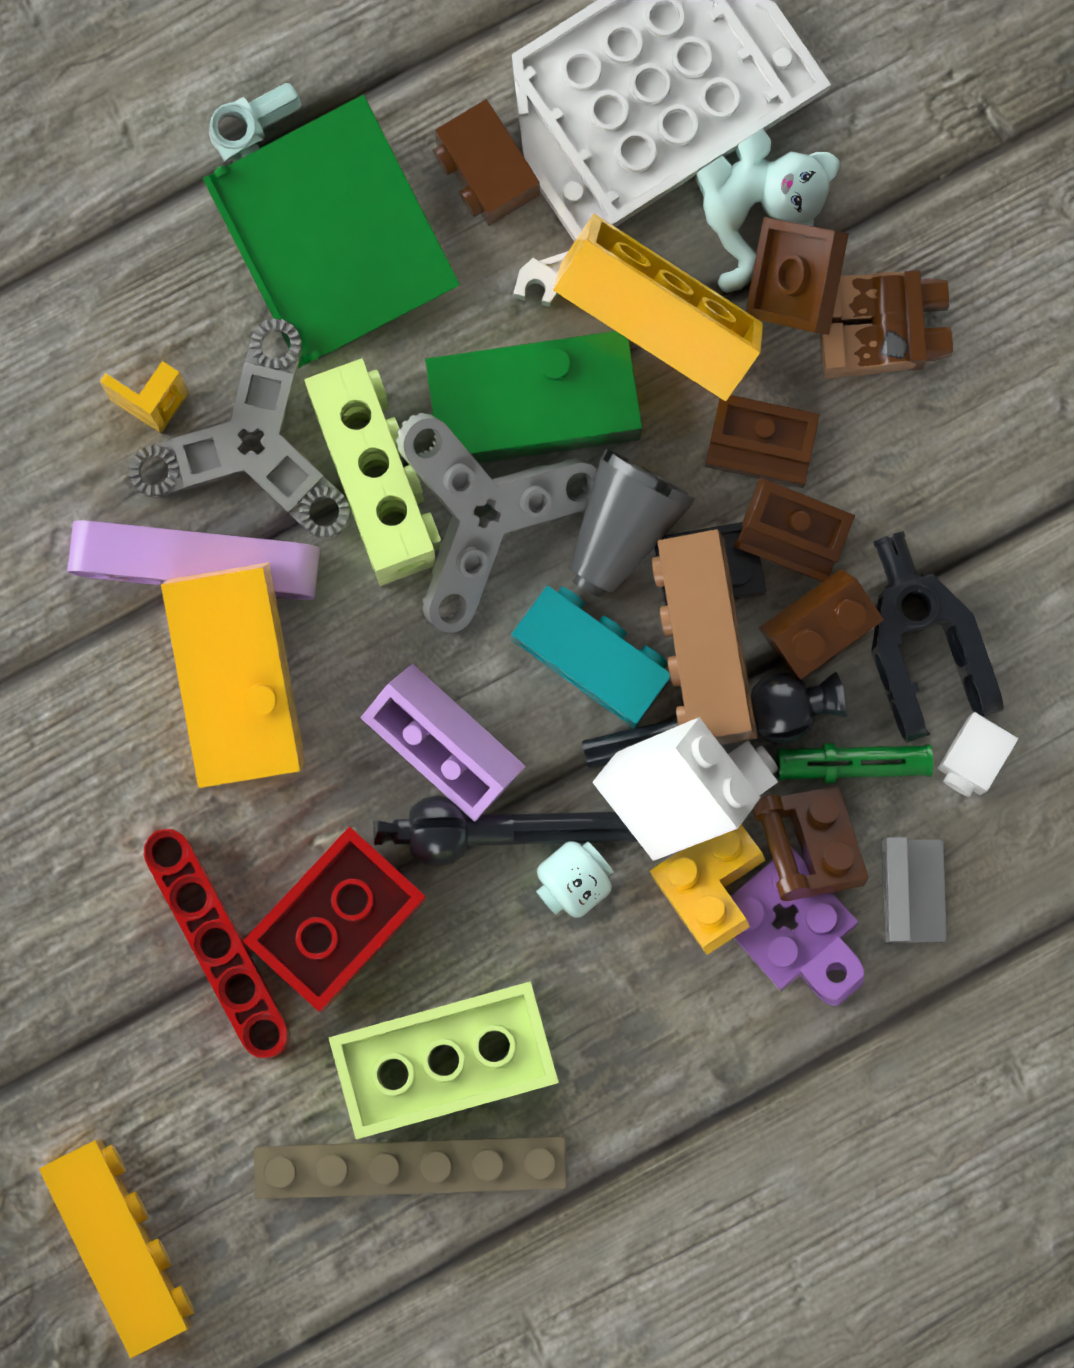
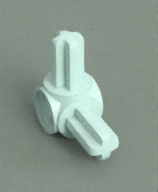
(256, 117)

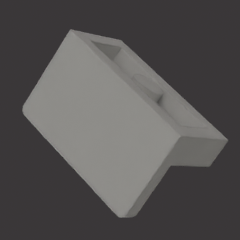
(913, 890)

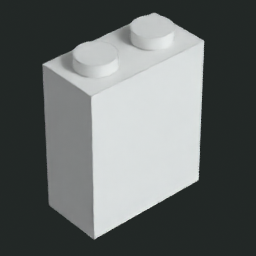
(676, 789)

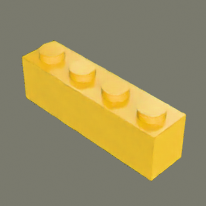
(116, 1246)

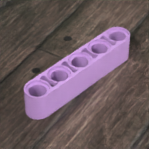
(161, 554)

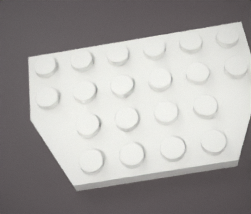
(650, 95)

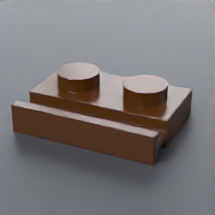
(762, 440)
(794, 530)

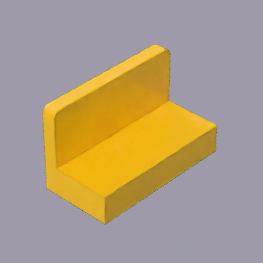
(156, 401)

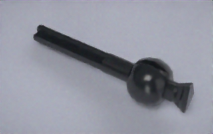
(780, 708)
(442, 831)

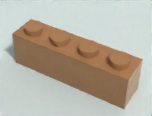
(705, 635)

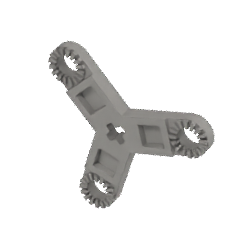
(216, 453)
(473, 541)

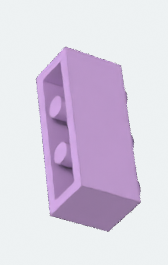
(442, 742)

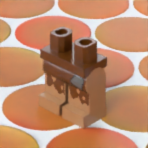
(882, 327)

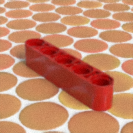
(196, 928)

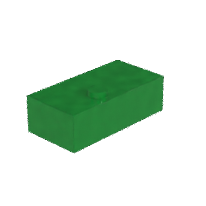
(538, 396)

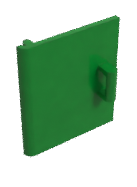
(332, 230)

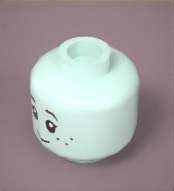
(574, 879)

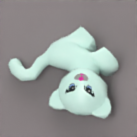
(788, 189)

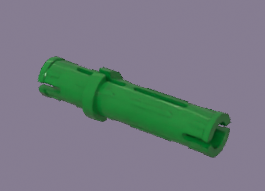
(793, 762)

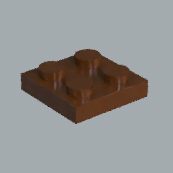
(796, 275)

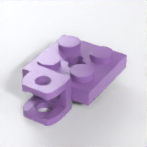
(808, 950)

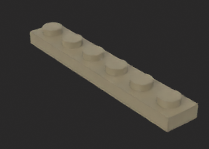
(409, 1167)

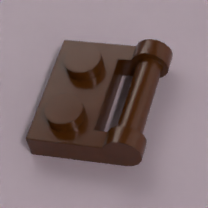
(824, 838)

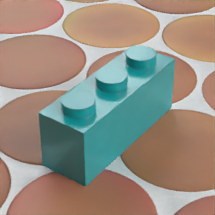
(592, 654)

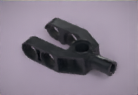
(941, 609)

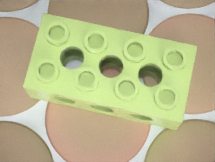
(355, 394)
(412, 1040)

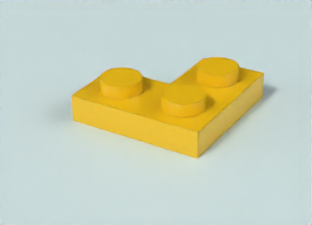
(697, 881)

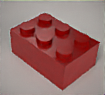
(335, 920)

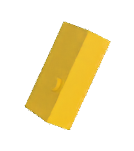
(659, 307)
(233, 675)

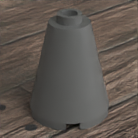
(623, 522)

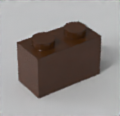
(486, 163)
(821, 623)

